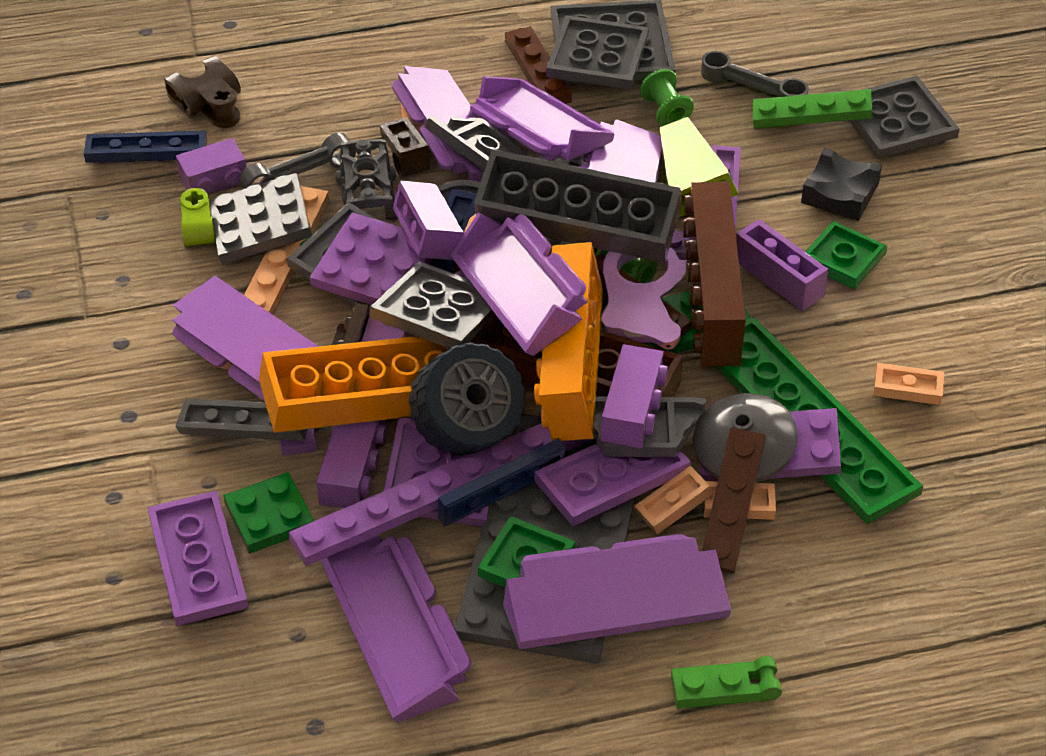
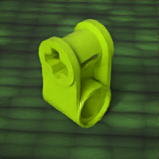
(196, 218)

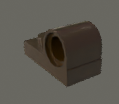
(407, 146)

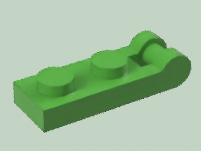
(725, 683)

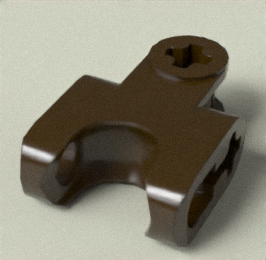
(209, 93)

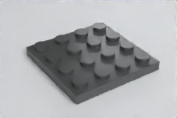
(644, 13)

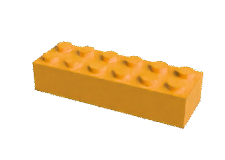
(571, 361)
(342, 382)

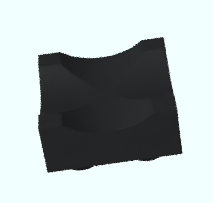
(841, 185)

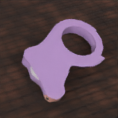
(637, 308)

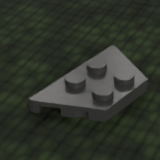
(473, 138)
(671, 429)

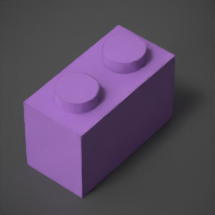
(212, 166)

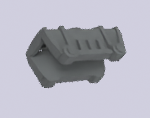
(382, 175)

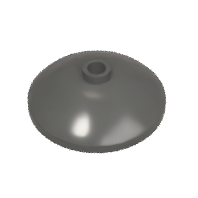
(761, 416)

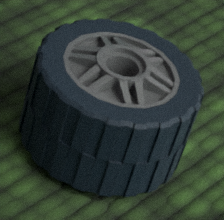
(467, 399)

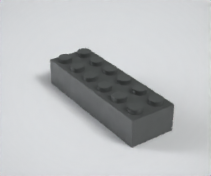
(581, 204)

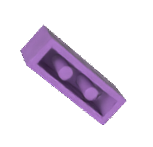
(427, 220)
(781, 265)
(633, 396)

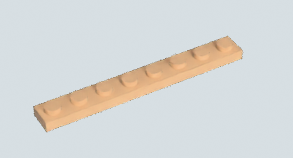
(273, 272)

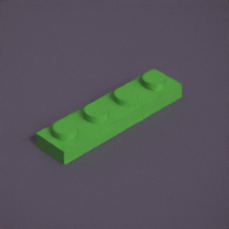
(812, 108)

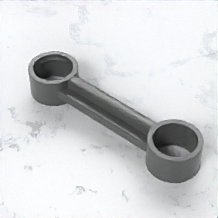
(747, 77)
(299, 164)

